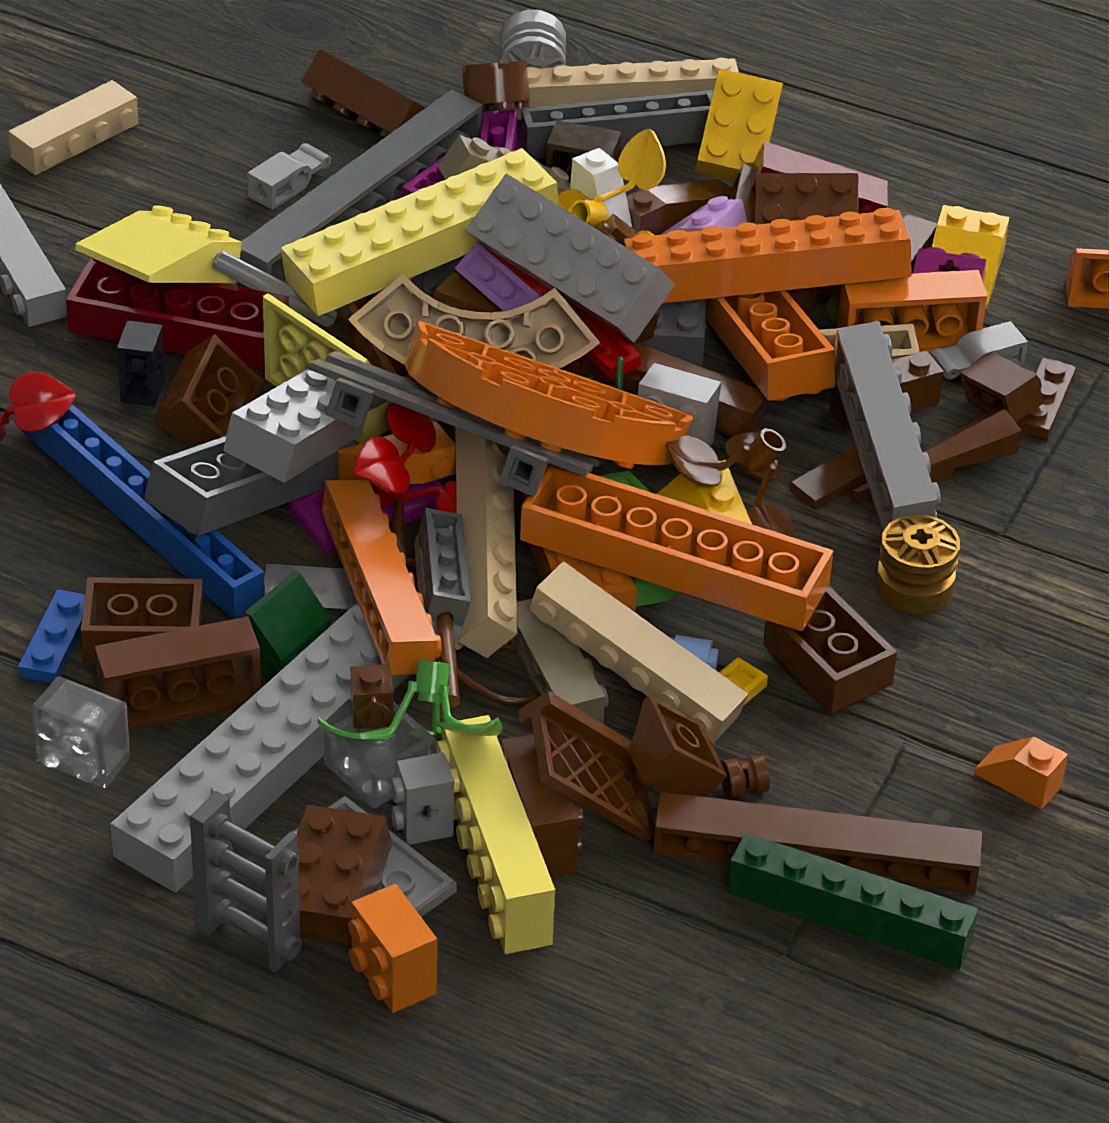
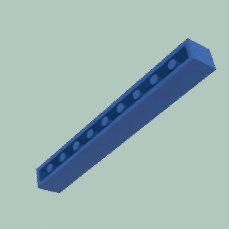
(121, 485)

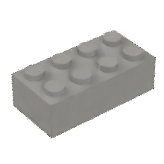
(288, 427)

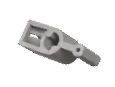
(285, 175)
(1000, 339)

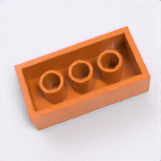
(936, 303)

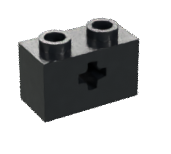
(141, 363)

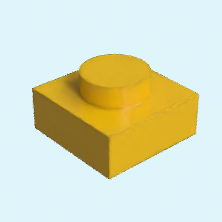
(746, 677)

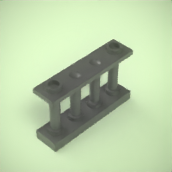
(216, 888)

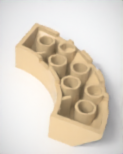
(539, 330)

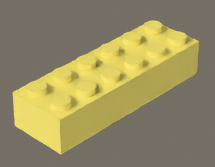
(499, 841)

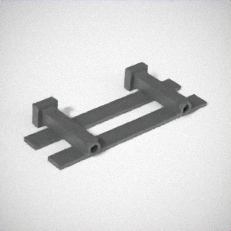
(365, 387)

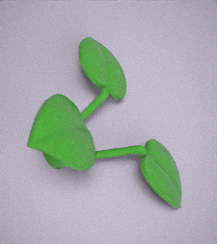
(432, 687)

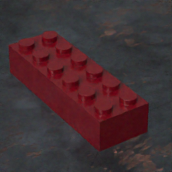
(187, 311)

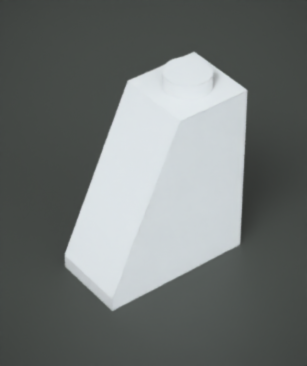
(596, 175)

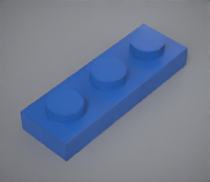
(54, 638)

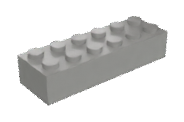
(570, 257)
(882, 424)

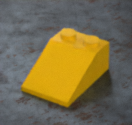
(975, 233)

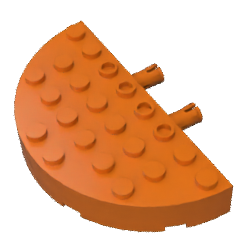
(543, 400)

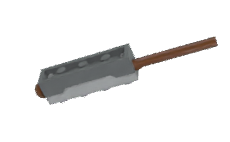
(444, 583)

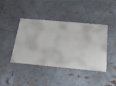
(328, 584)

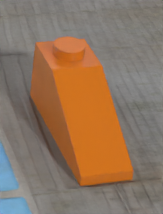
(421, 466)

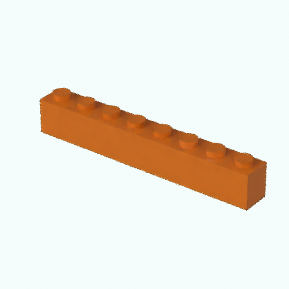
(379, 576)

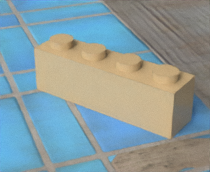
(73, 127)

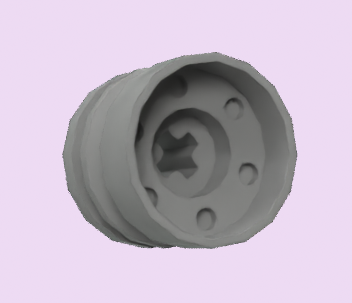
(533, 38)

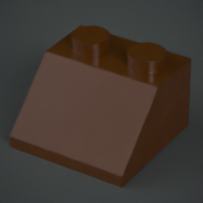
(674, 752)

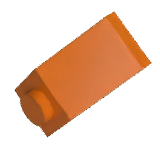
(1025, 769)

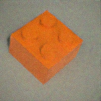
(393, 948)

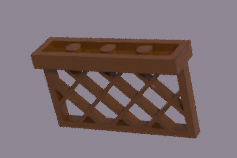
(603, 753)

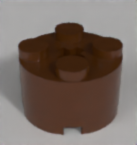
(497, 85)

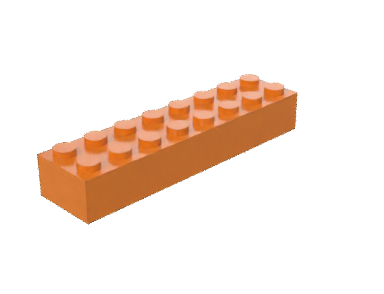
(779, 254)
(677, 546)

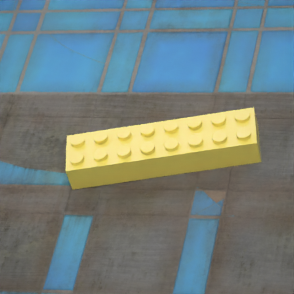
(402, 235)

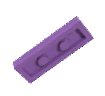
(495, 279)

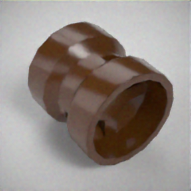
(745, 776)

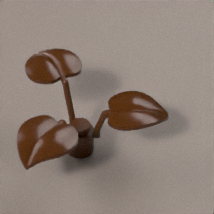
(754, 453)

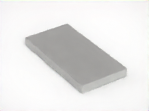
(414, 875)

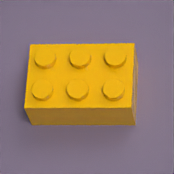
(737, 123)

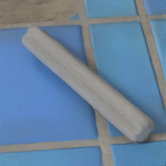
(260, 280)

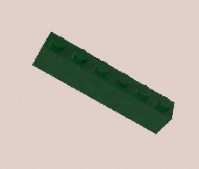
(852, 900)

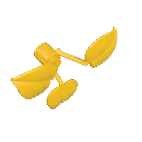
(640, 162)

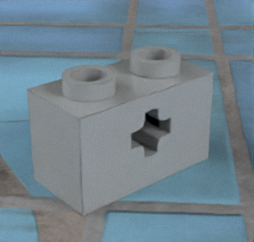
(423, 798)

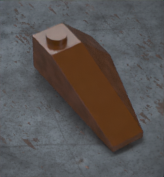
(668, 204)

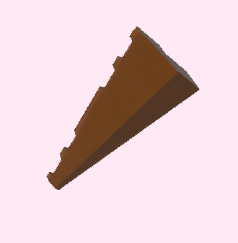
(978, 441)

